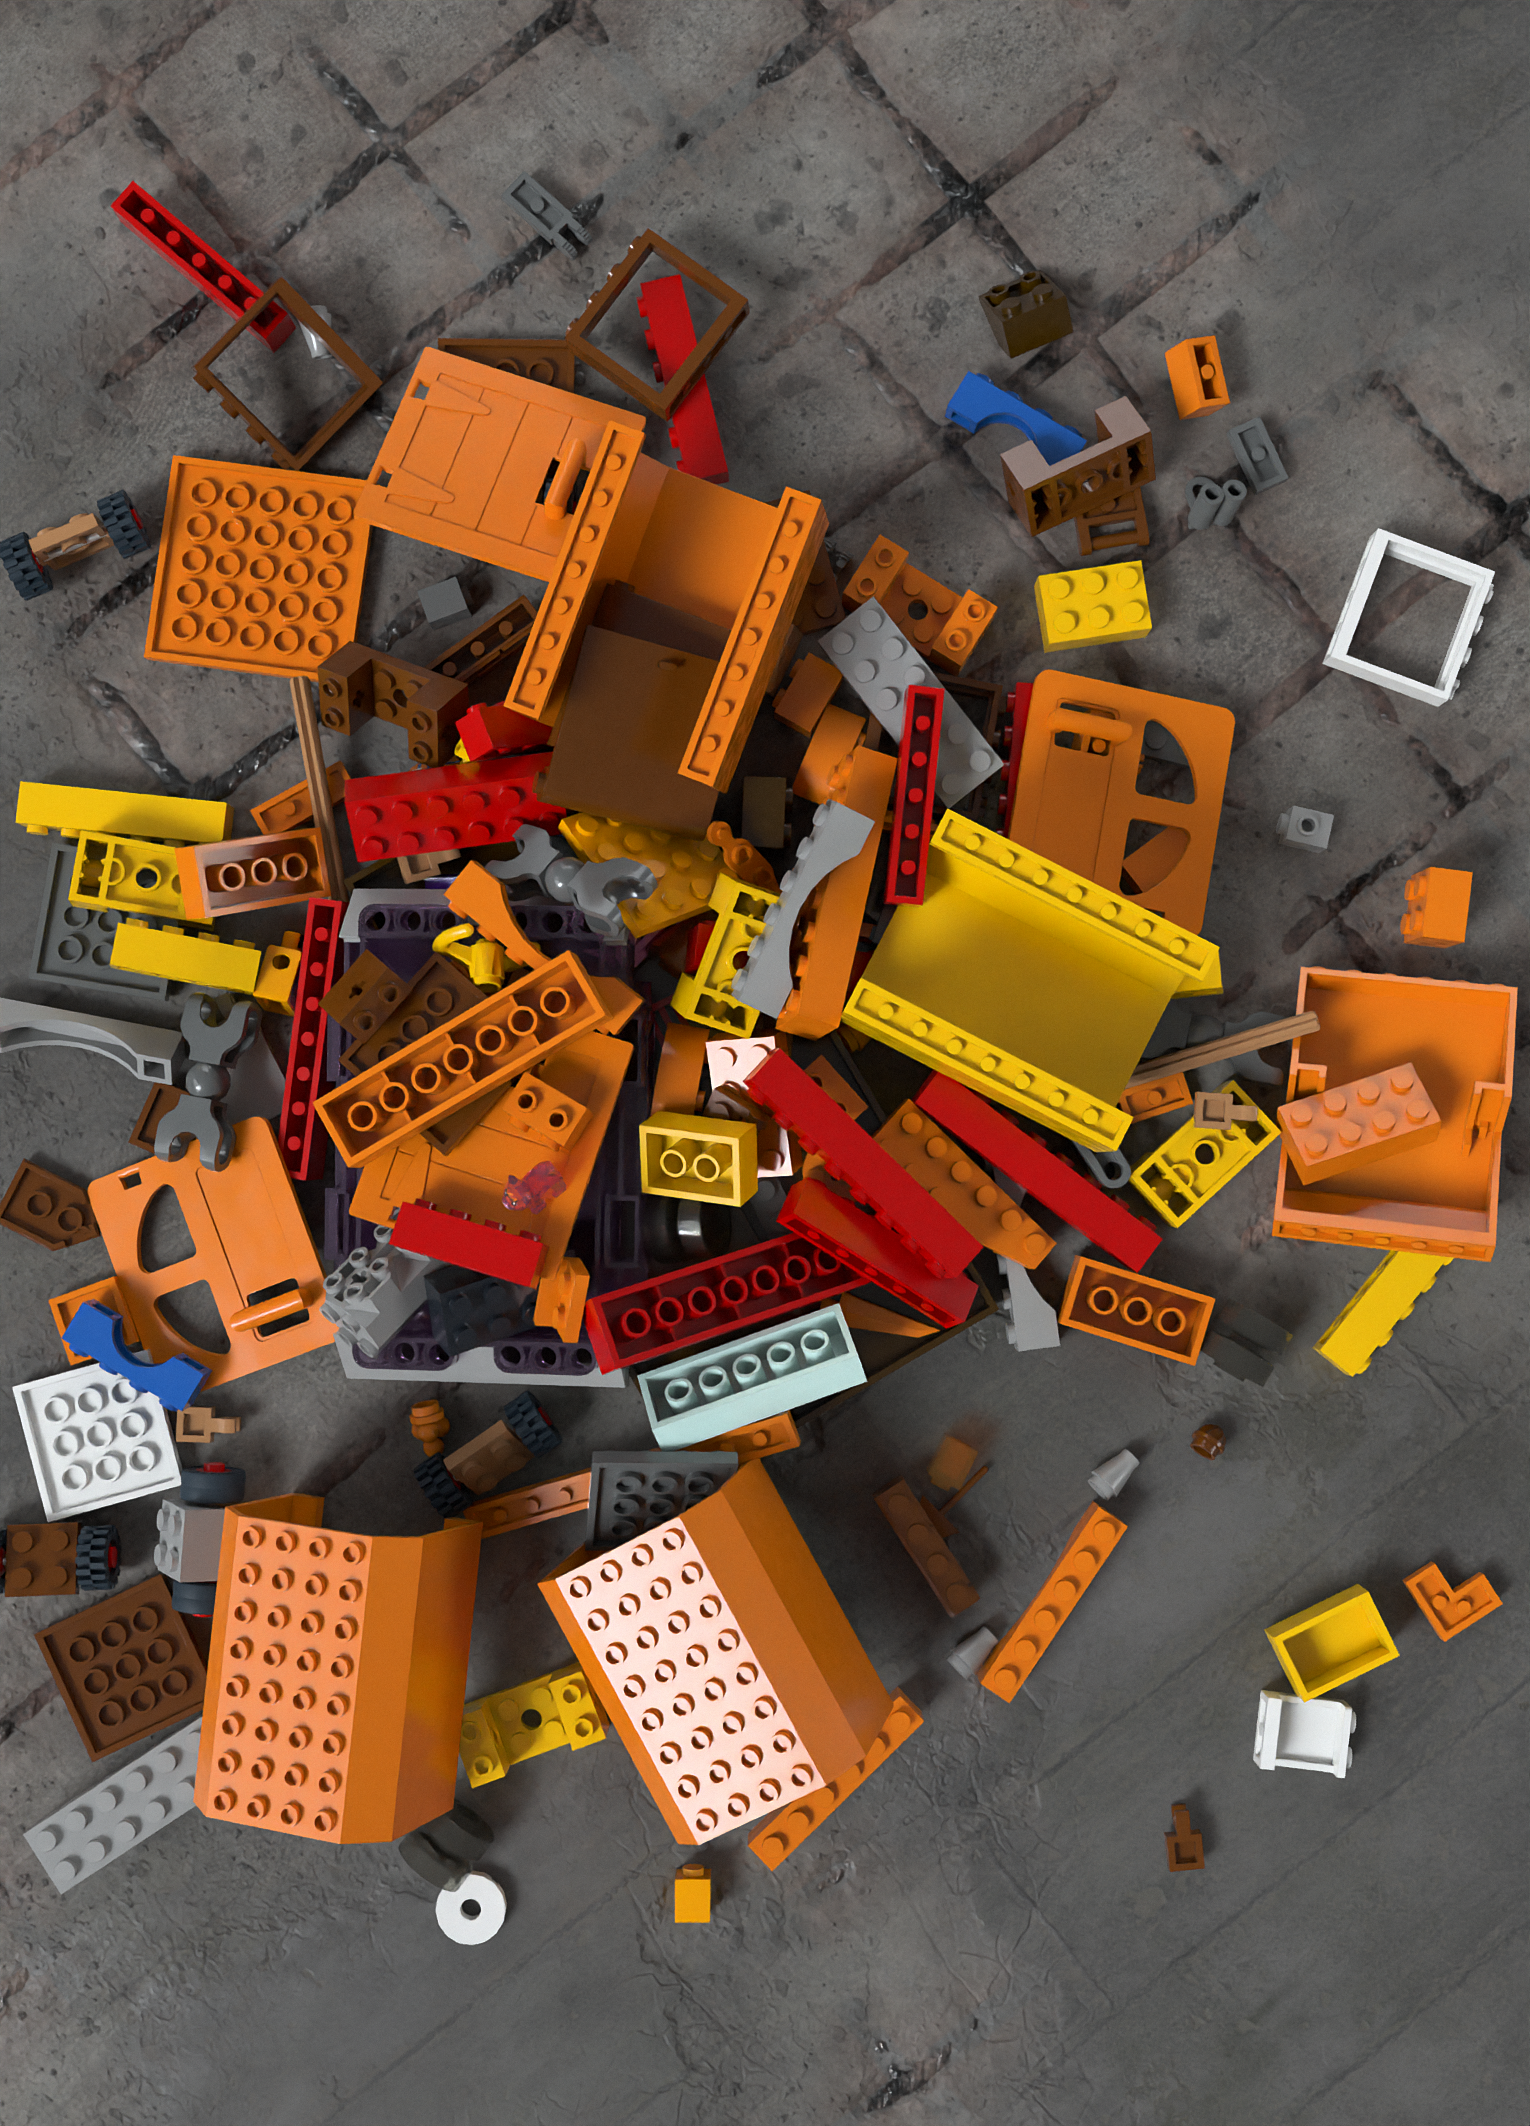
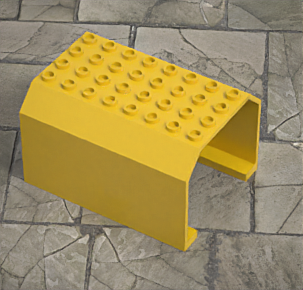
(1025, 982)

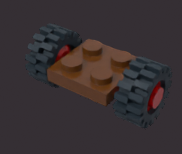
(58, 1559)

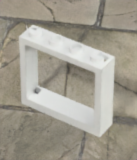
(1469, 624)

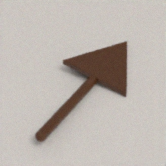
(937, 1516)

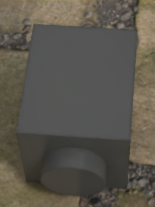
(446, 603)

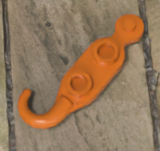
(742, 857)

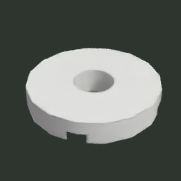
(477, 1928)

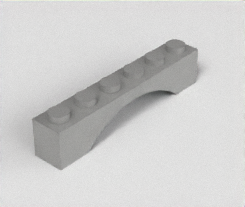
(835, 838)
(145, 1050)
(1032, 1319)

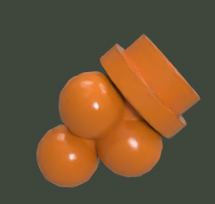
(428, 1425)

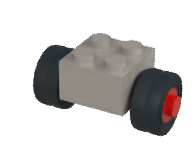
(193, 1534)

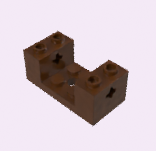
(1056, 493)
(368, 684)
(365, 996)

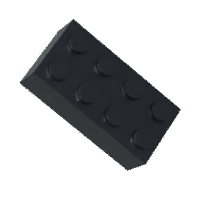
(477, 1308)

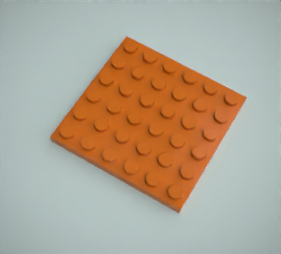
(257, 569)

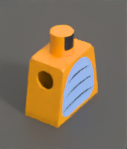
(276, 984)

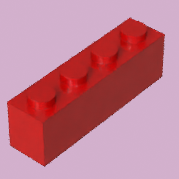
(501, 733)
(469, 1244)

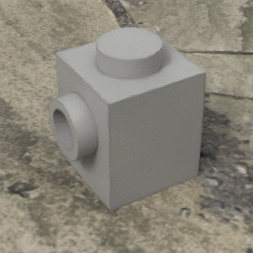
(1304, 829)

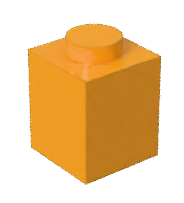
(693, 1894)

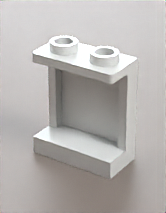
(1303, 1734)

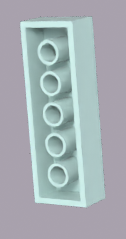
(751, 1378)

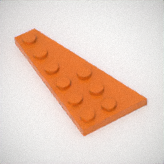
(962, 1186)

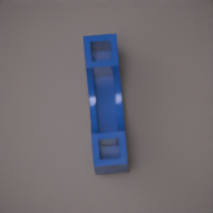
(982, 404)
(99, 1333)

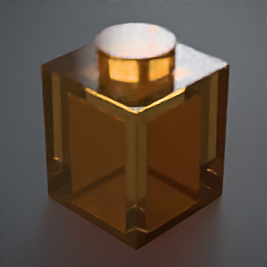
(951, 1462)

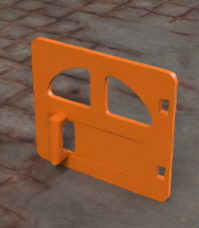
(1081, 803)
(245, 1240)

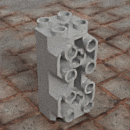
(377, 1292)

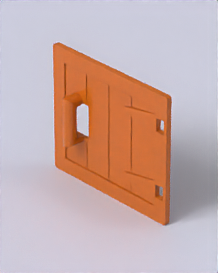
(477, 459)
(479, 1166)

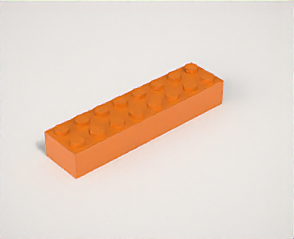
(836, 905)
(462, 1060)

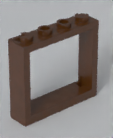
(327, 337)
(699, 359)
(995, 707)

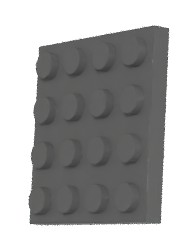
(77, 943)
(646, 1488)

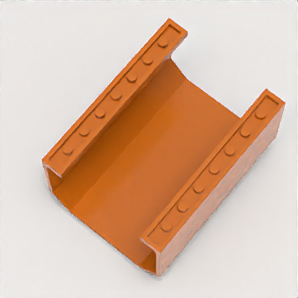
(690, 551)
(721, 1658)
(335, 1674)

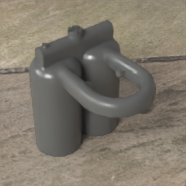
(1213, 503)

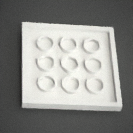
(96, 1440)

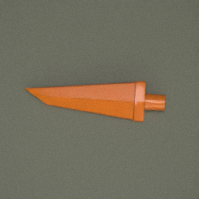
(869, 1316)

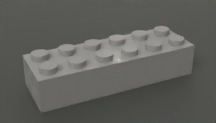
(879, 668)
(119, 1809)

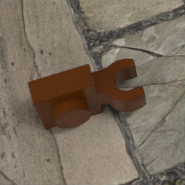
(1183, 1845)

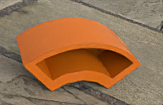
(834, 737)
(681, 1070)

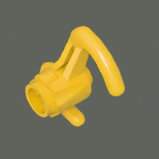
(483, 959)

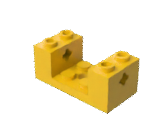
(108, 872)
(708, 994)
(1179, 1184)
(498, 1737)

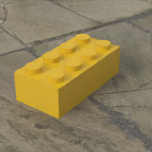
(185, 958)

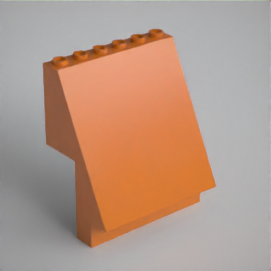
(1462, 1048)

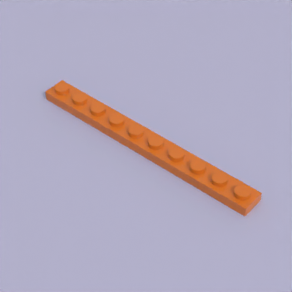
(571, 1491)

